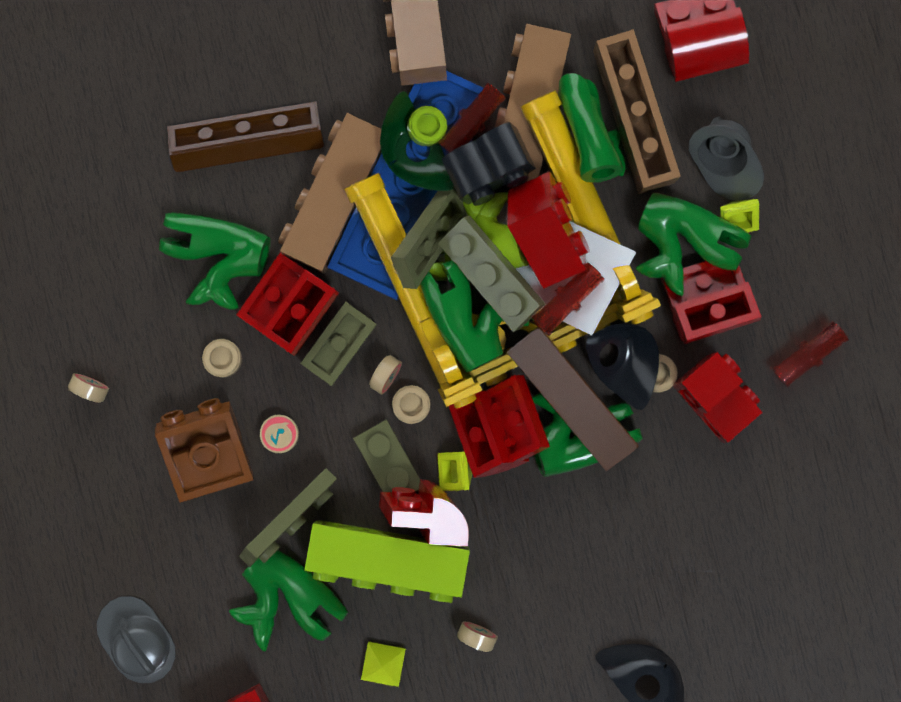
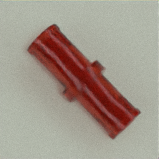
(472, 118)
(567, 299)
(810, 354)

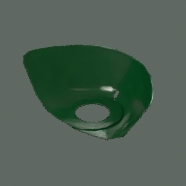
(394, 138)

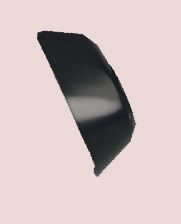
(636, 366)
(631, 661)

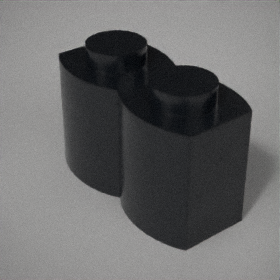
(488, 164)

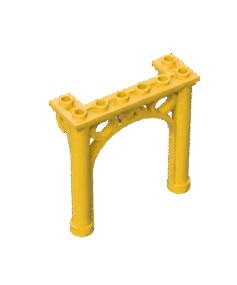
(587, 211)

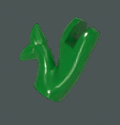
(596, 147)
(670, 215)
(245, 250)
(453, 318)
(569, 453)
(300, 592)

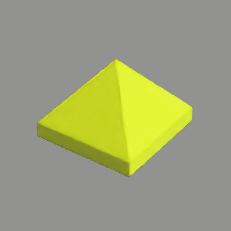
(742, 213)
(454, 471)
(383, 664)

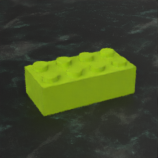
(386, 559)

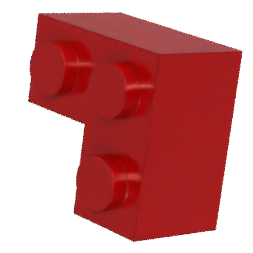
(542, 229)
(717, 398)

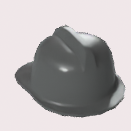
(727, 159)
(135, 639)

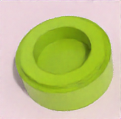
(426, 126)

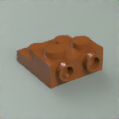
(203, 449)

